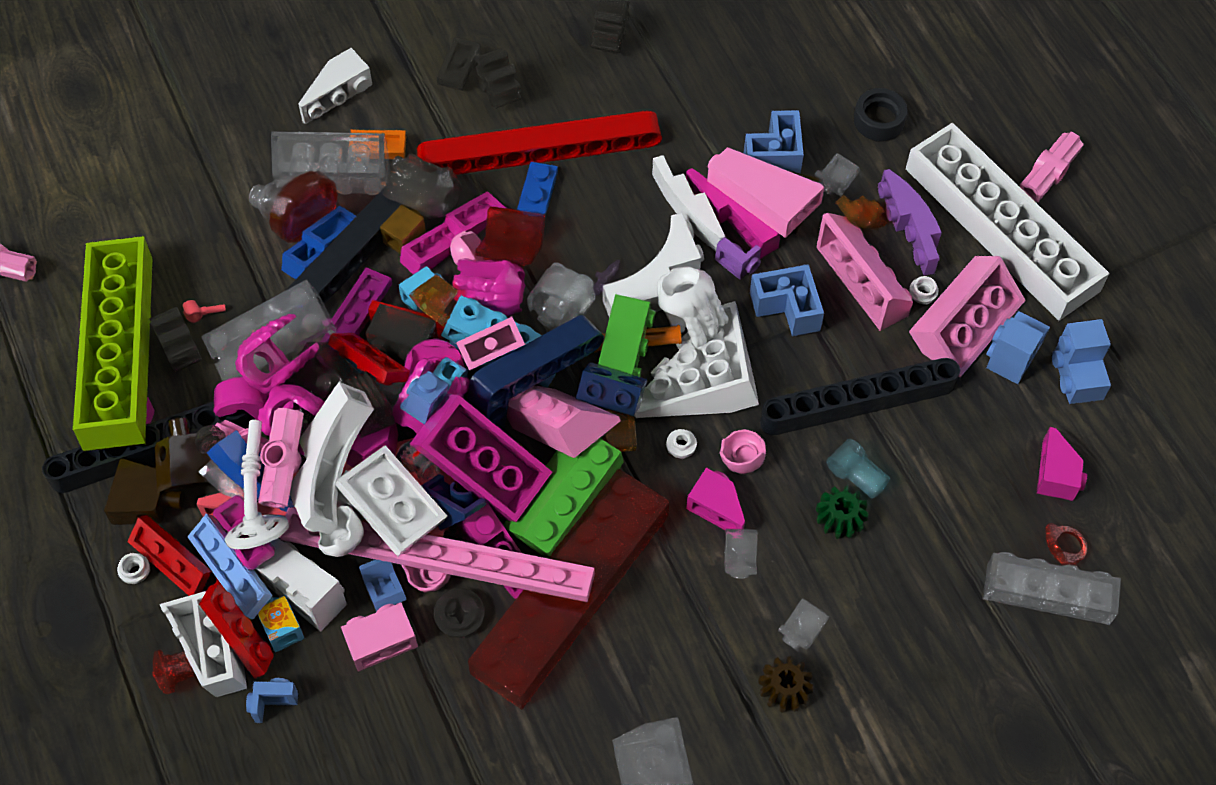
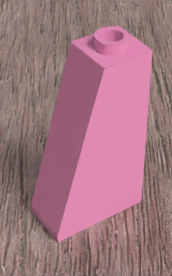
(765, 190)

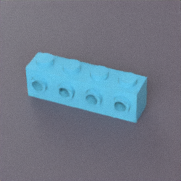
(471, 317)

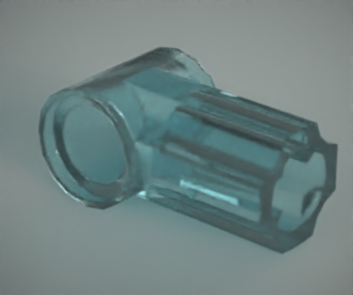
(852, 463)

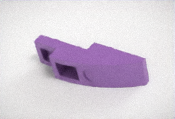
(911, 214)

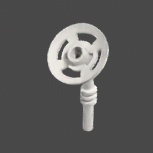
(254, 521)

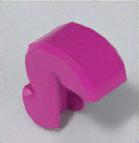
(235, 395)
(230, 515)

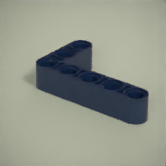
(529, 365)

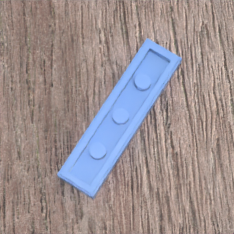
(243, 584)

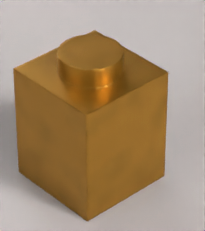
(402, 228)

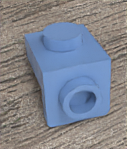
(382, 583)
(276, 692)

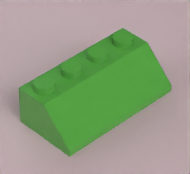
(565, 496)

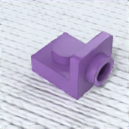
(735, 260)

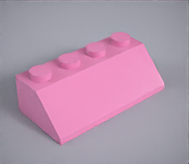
(863, 271)
(968, 312)
(558, 419)

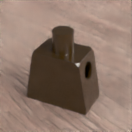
(179, 460)
(136, 495)

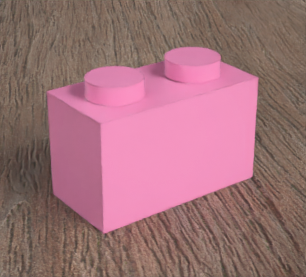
(490, 343)
(379, 636)

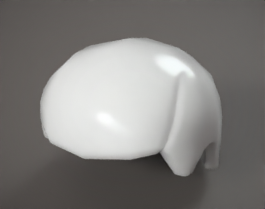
(345, 536)

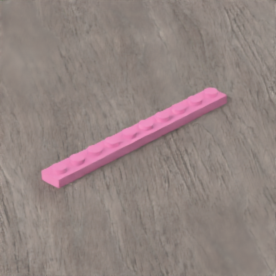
(466, 561)

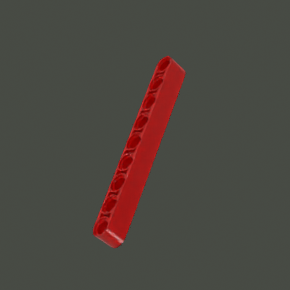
(543, 143)

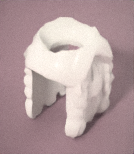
(691, 302)

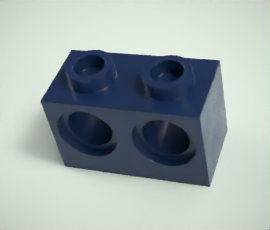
(611, 389)

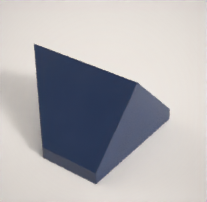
(452, 501)

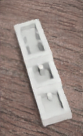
(694, 208)

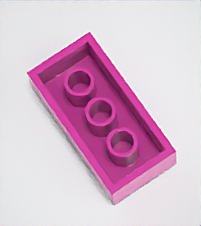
(481, 457)

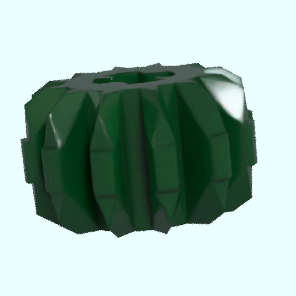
(842, 512)

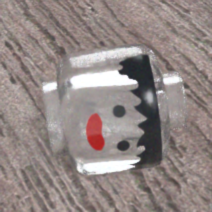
(416, 463)

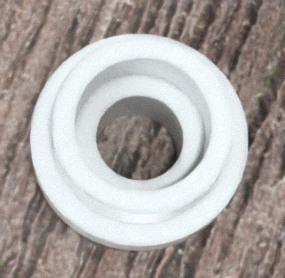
(927, 284)
(681, 451)
(130, 561)

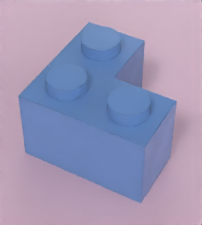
(781, 145)
(790, 292)
(1015, 346)
(1081, 362)

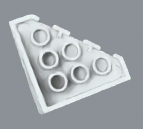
(703, 378)

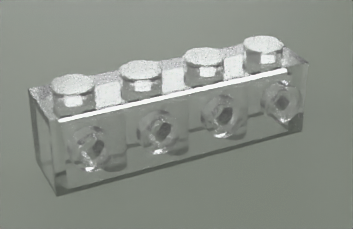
(1052, 588)

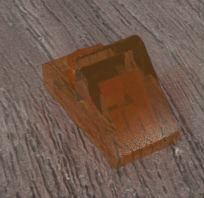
(434, 297)

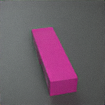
(745, 223)
(435, 245)

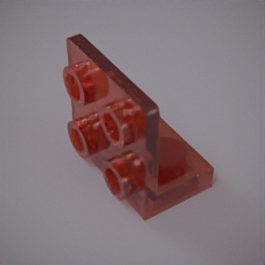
(512, 236)

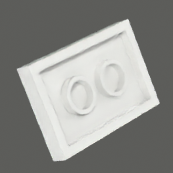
(391, 500)

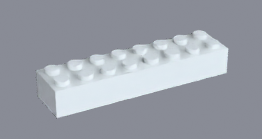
(1006, 221)

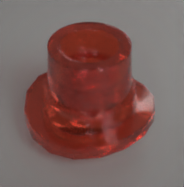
(170, 670)

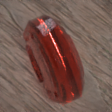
(302, 204)

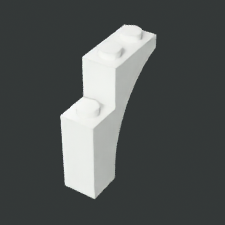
(677, 252)
(326, 450)

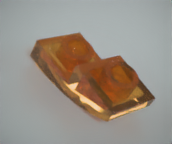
(862, 212)
(623, 434)

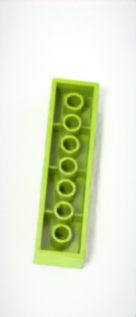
(113, 345)

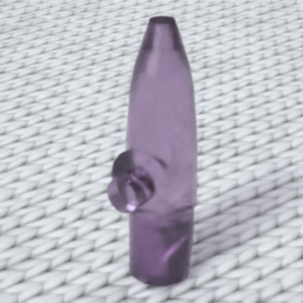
(605, 277)

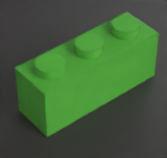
(626, 334)

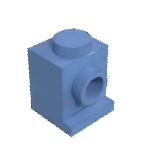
(424, 396)

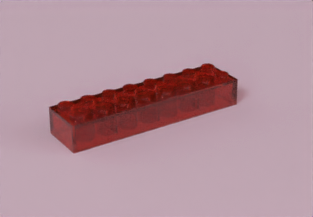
(543, 626)

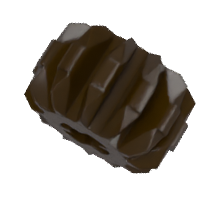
(786, 672)

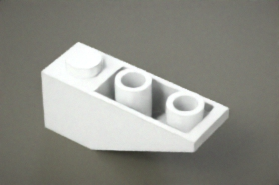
(335, 84)

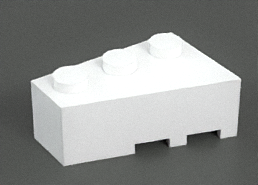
(306, 586)
(204, 646)

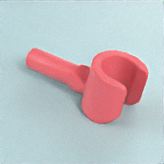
(194, 313)

